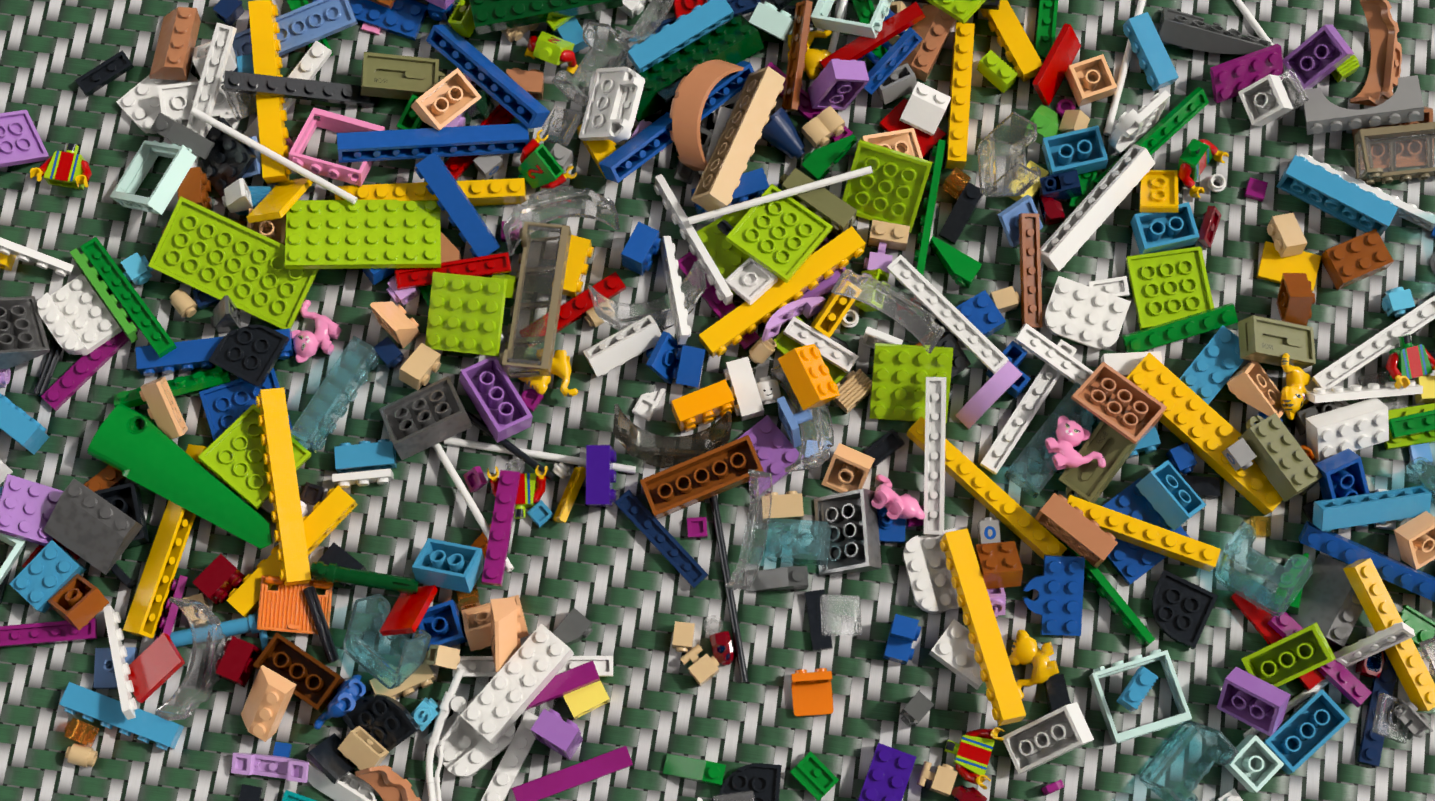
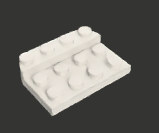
(178, 99)
(143, 101)
(612, 105)
(1136, 124)
(1085, 314)
(77, 317)
(929, 575)
(467, 749)

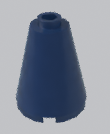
(783, 135)

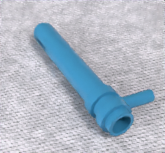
(229, 628)

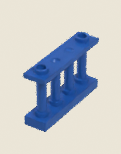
(893, 57)

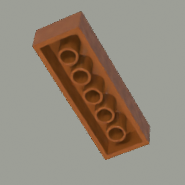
(701, 477)

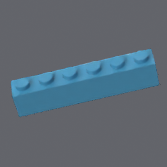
(680, 34)
(1371, 508)
(109, 711)

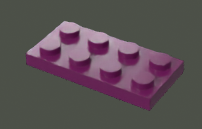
(1245, 70)

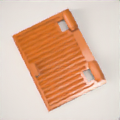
(289, 606)

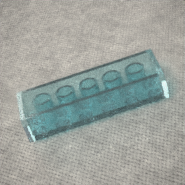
(335, 394)
(1034, 464)

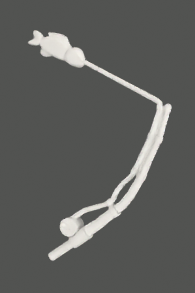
(457, 704)

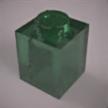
(482, 108)

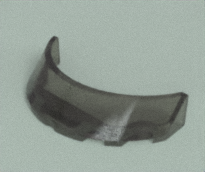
(665, 450)

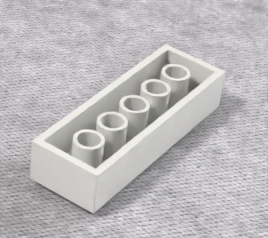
(517, 684)

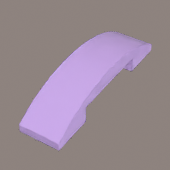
(806, 306)
(988, 394)
(270, 766)

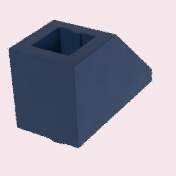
(1061, 185)

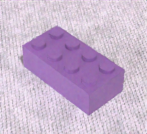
(495, 398)
(556, 733)

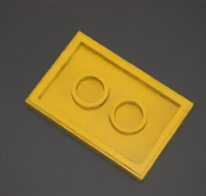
(1159, 192)
(1273, 266)

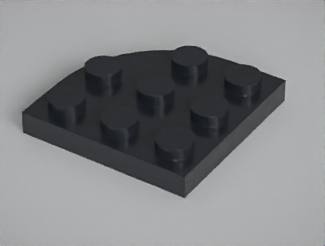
(227, 159)
(249, 353)
(1181, 608)
(382, 719)
(756, 777)

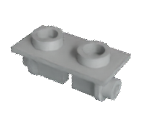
(1418, 722)

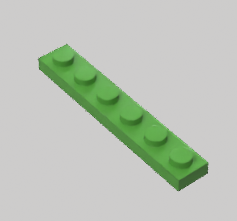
(101, 289)

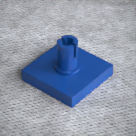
(663, 357)
(890, 529)

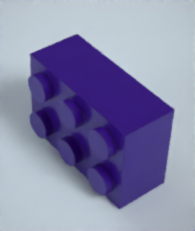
(600, 475)
(887, 775)

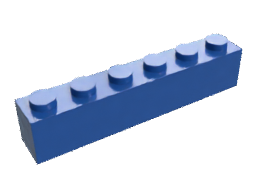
(457, 205)

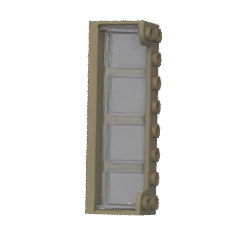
(1395, 153)
(536, 300)

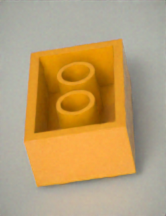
(809, 376)
(702, 405)

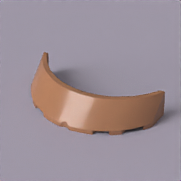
(1385, 54)
(688, 108)
(388, 783)

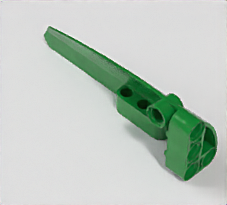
(167, 470)

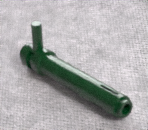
(335, 573)

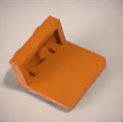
(812, 692)

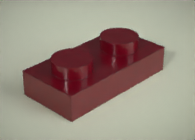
(1209, 226)

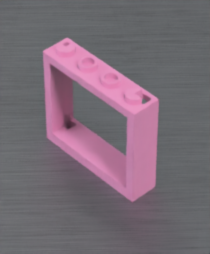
(339, 124)

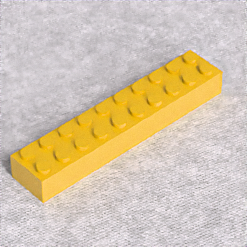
(1203, 430)

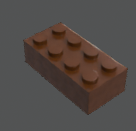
(313, 680)

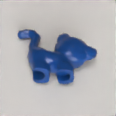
(344, 700)

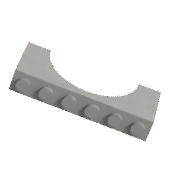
(1402, 107)

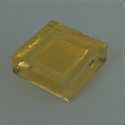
(1262, 525)

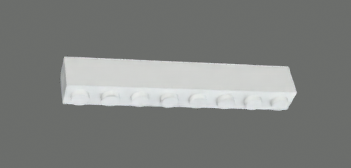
(1096, 207)

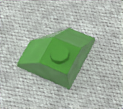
(1047, 123)

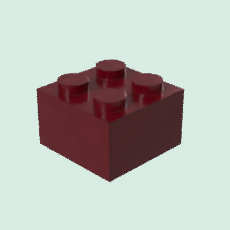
(219, 579)
(237, 661)

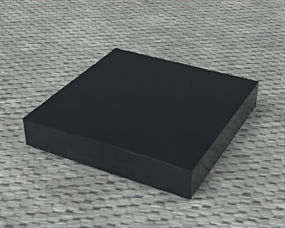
(330, 759)

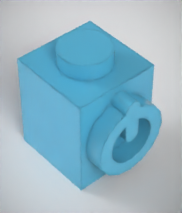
(137, 269)
(1398, 302)
(425, 712)

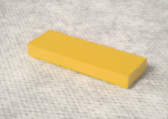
(569, 495)

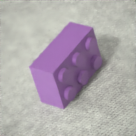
(1318, 56)
(838, 84)
(1253, 701)

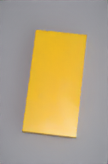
(279, 200)

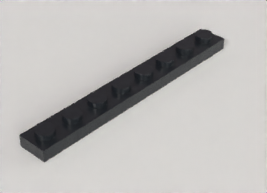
(295, 88)

